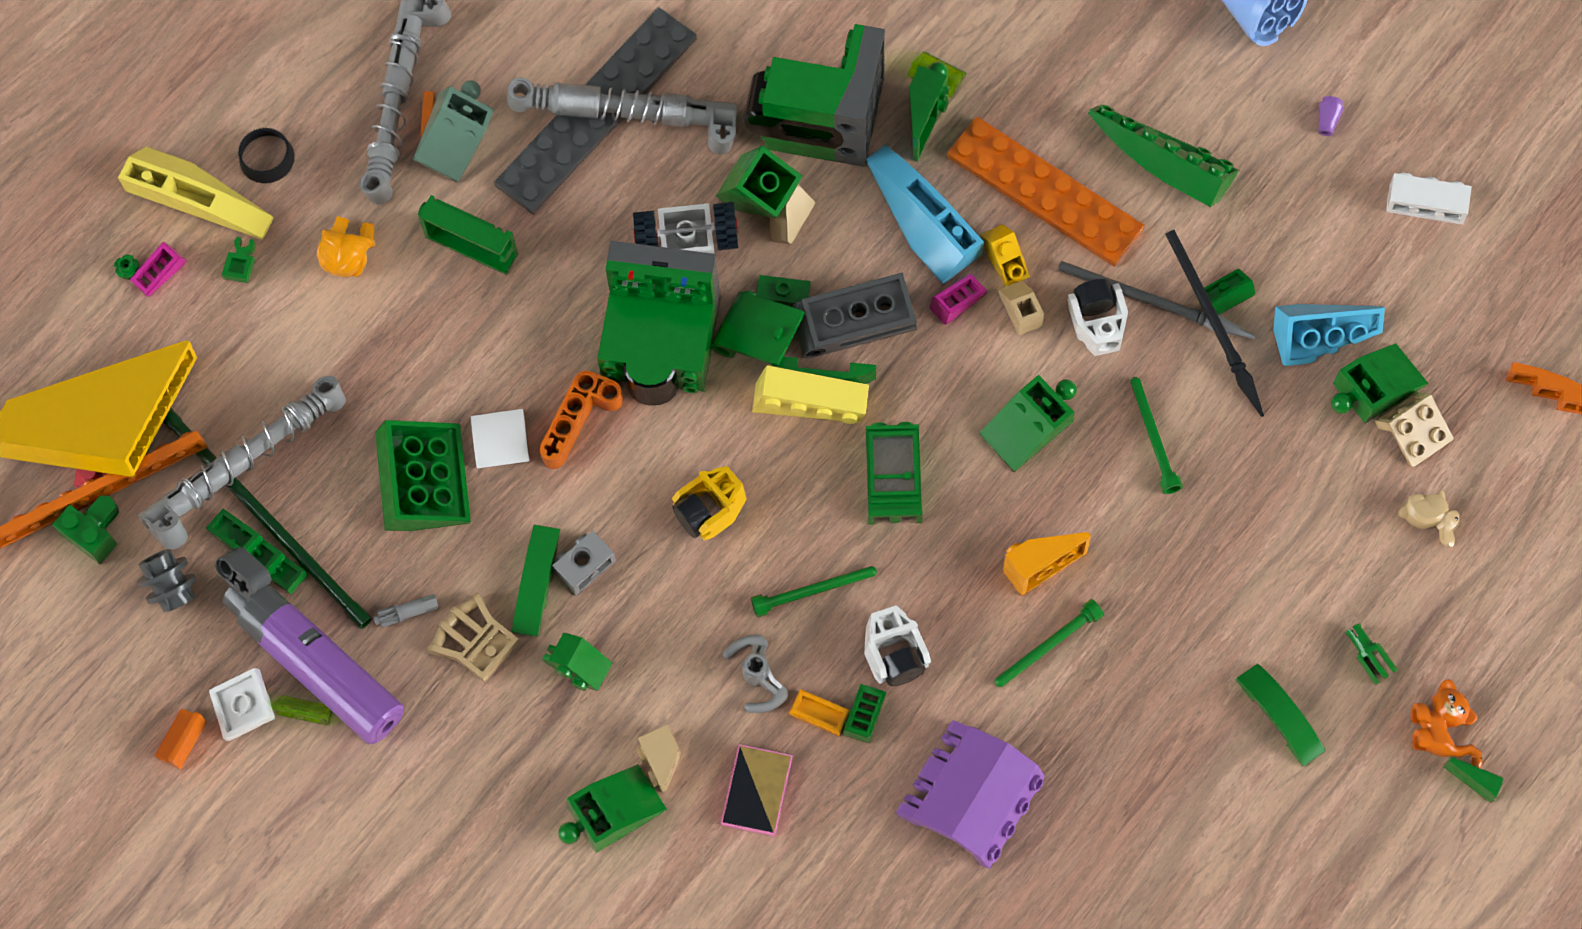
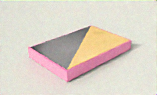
(756, 790)

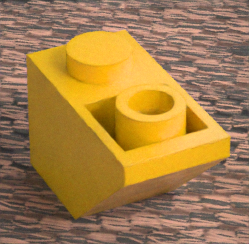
(1005, 254)

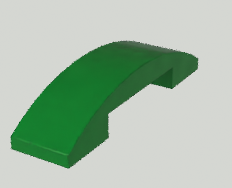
(857, 373)
(1283, 713)

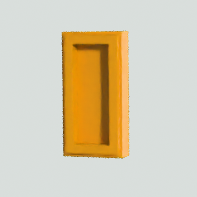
(819, 712)

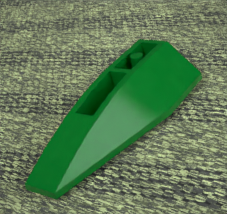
(1169, 159)

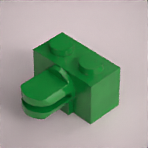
(89, 529)
(578, 661)

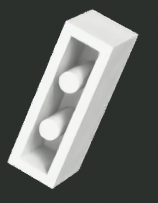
(1428, 198)

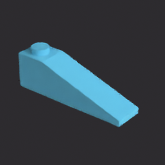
(1318, 329)

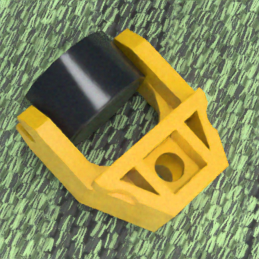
(724, 490)

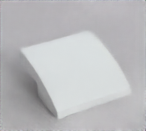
(500, 438)

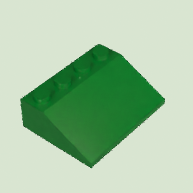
(421, 475)

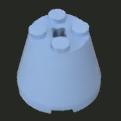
(1265, 18)

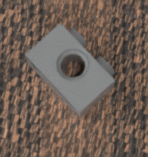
(577, 576)

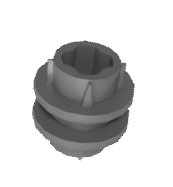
(166, 580)

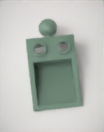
(453, 130)

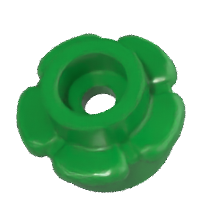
(126, 273)

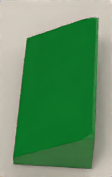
(1230, 291)

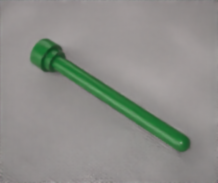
(1169, 481)
(764, 604)
(1090, 612)

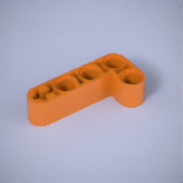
(575, 420)

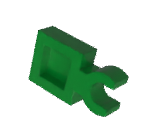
(239, 264)

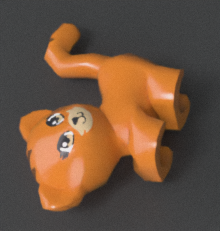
(1448, 710)

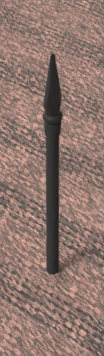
(1243, 377)

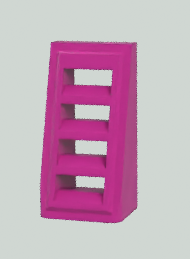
(163, 275)
(944, 307)

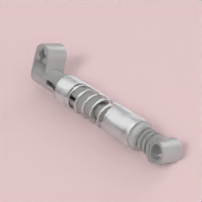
(668, 108)

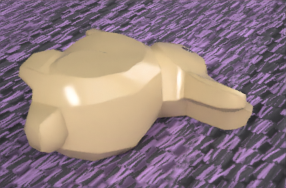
(1429, 512)

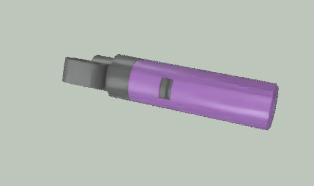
(305, 649)

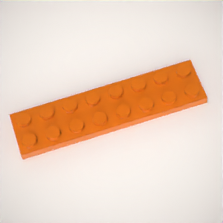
(1045, 191)

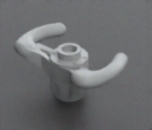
(757, 672)

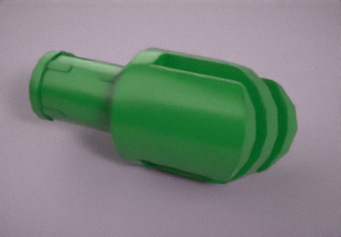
(1368, 650)

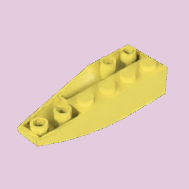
(192, 191)

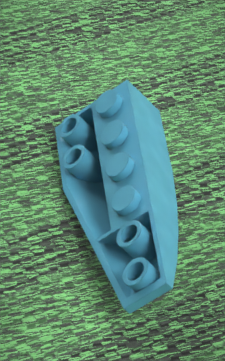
(925, 217)

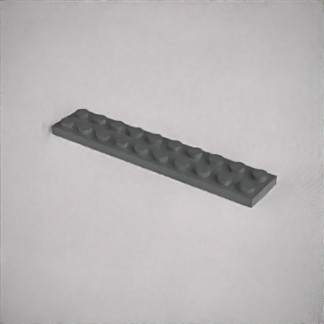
(571, 139)

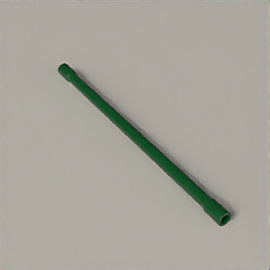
(350, 607)

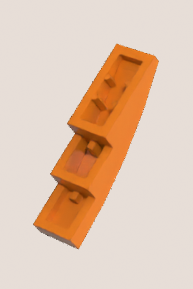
(1548, 385)

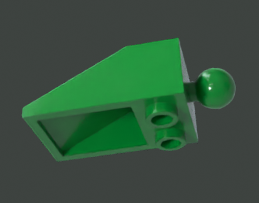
(926, 101)
(1376, 383)
(1024, 426)
(616, 807)

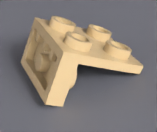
(1416, 427)

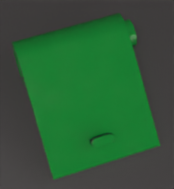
(757, 328)

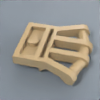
(485, 651)

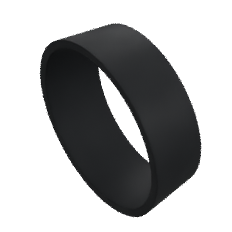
(273, 174)

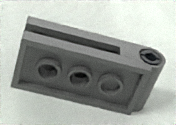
(831, 322)

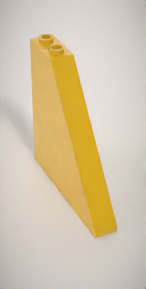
(97, 418)

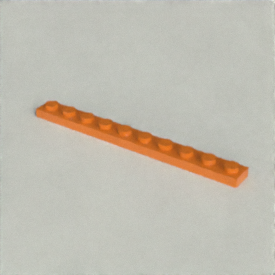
(47, 513)

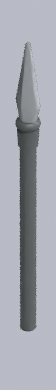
(1190, 313)

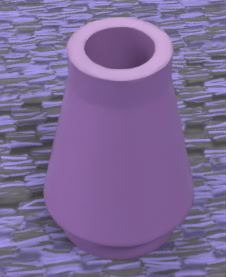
(1329, 114)

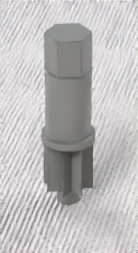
(406, 610)

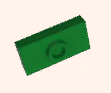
(783, 290)

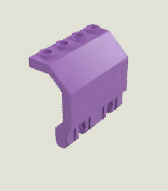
(974, 791)

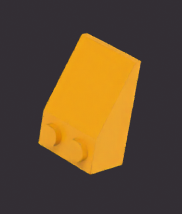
(1042, 558)

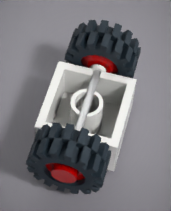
(688, 227)

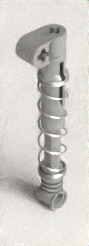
(404, 45)
(163, 515)

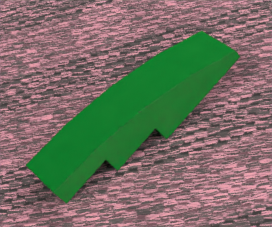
(237, 534)
(535, 580)

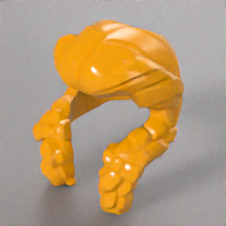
(342, 252)

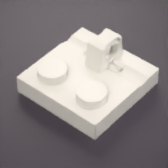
(241, 704)

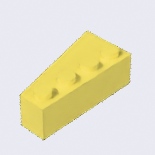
(809, 396)

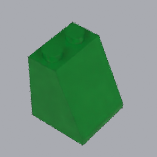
(759, 183)

